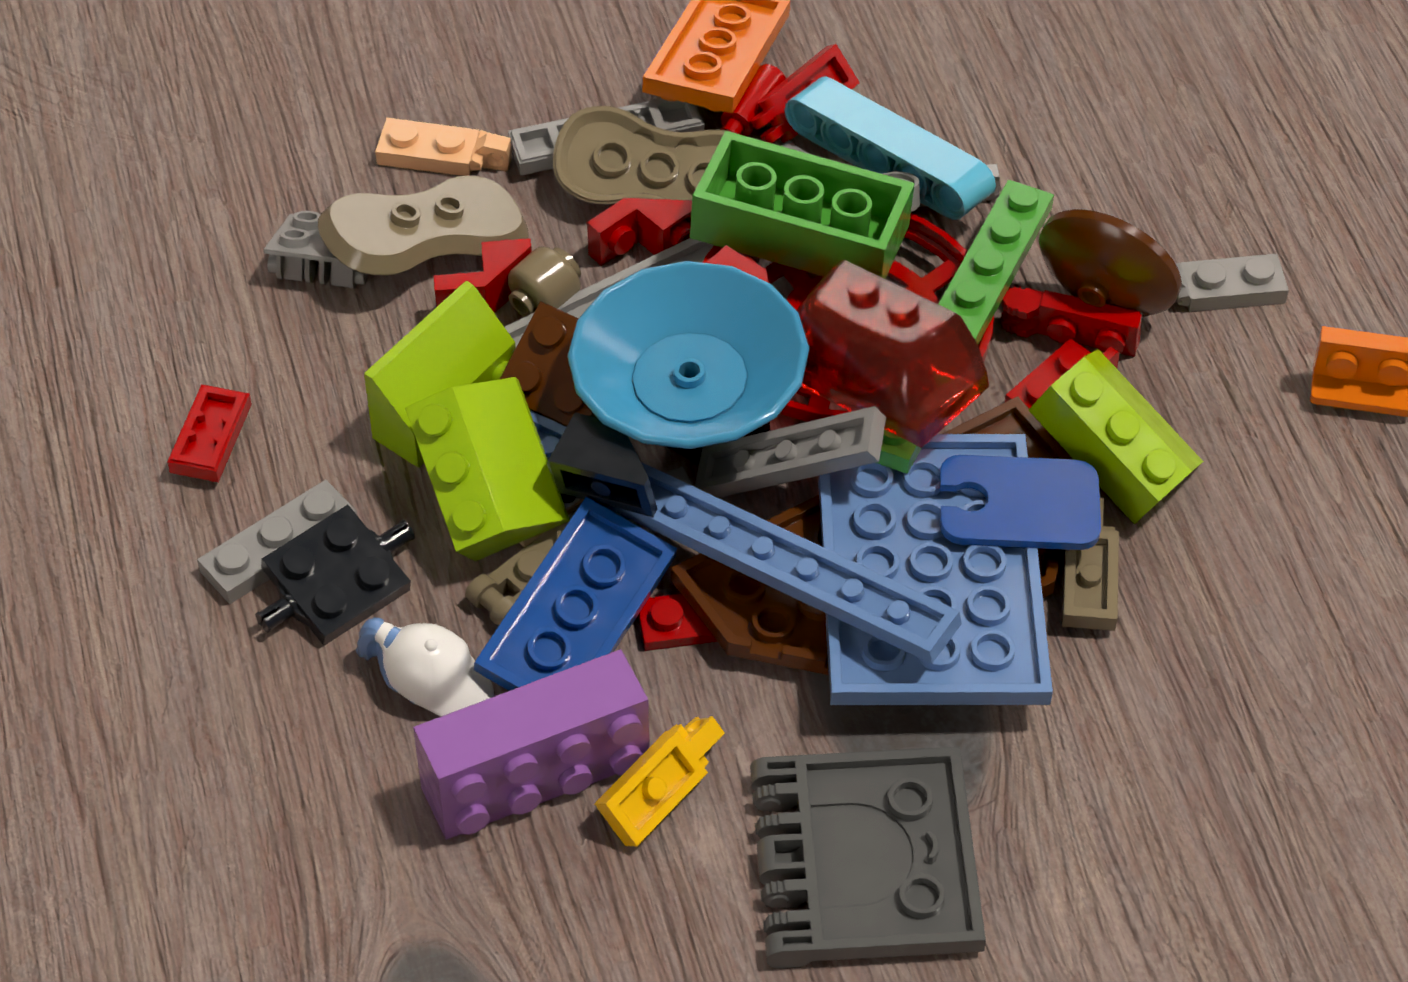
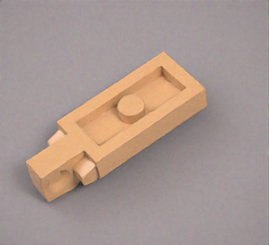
(441, 148)

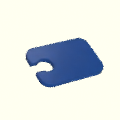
(1027, 504)

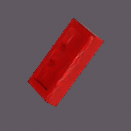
(209, 433)

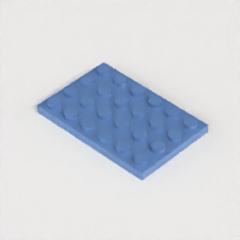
(894, 529)

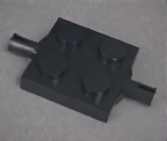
(335, 575)

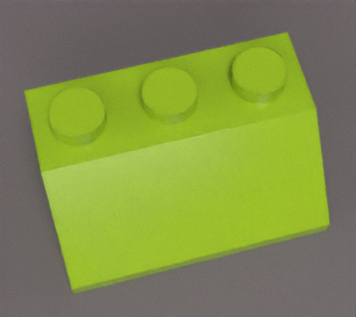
(448, 348)
(1117, 432)
(486, 466)

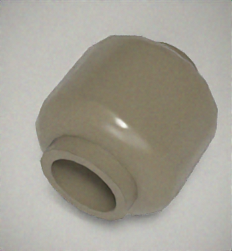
(545, 277)

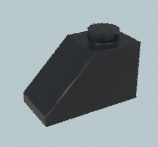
(601, 466)

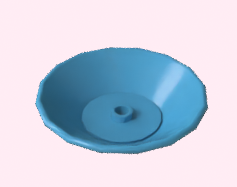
(688, 354)

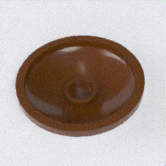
(1109, 262)

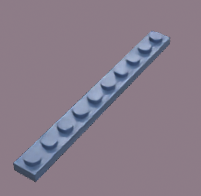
(788, 562)

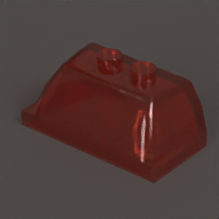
(889, 352)

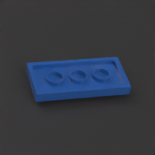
(577, 598)

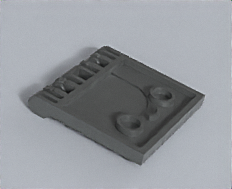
(871, 850)

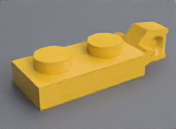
(659, 780)

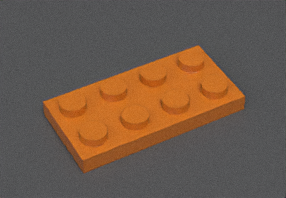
(715, 51)

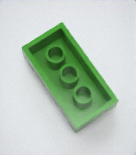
(799, 208)

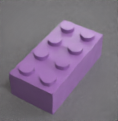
(532, 744)

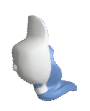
(425, 664)

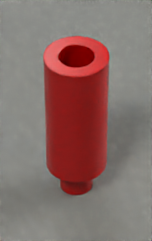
(763, 82)

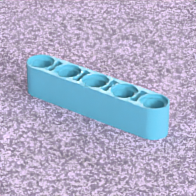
(886, 142)

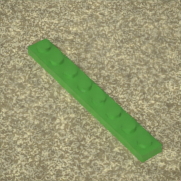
(984, 280)

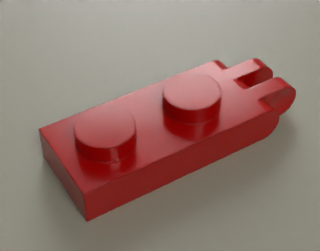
(828, 63)

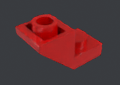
(651, 222)
(492, 284)

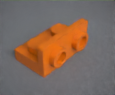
(1361, 371)

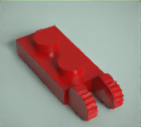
(1069, 317)

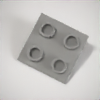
(298, 248)

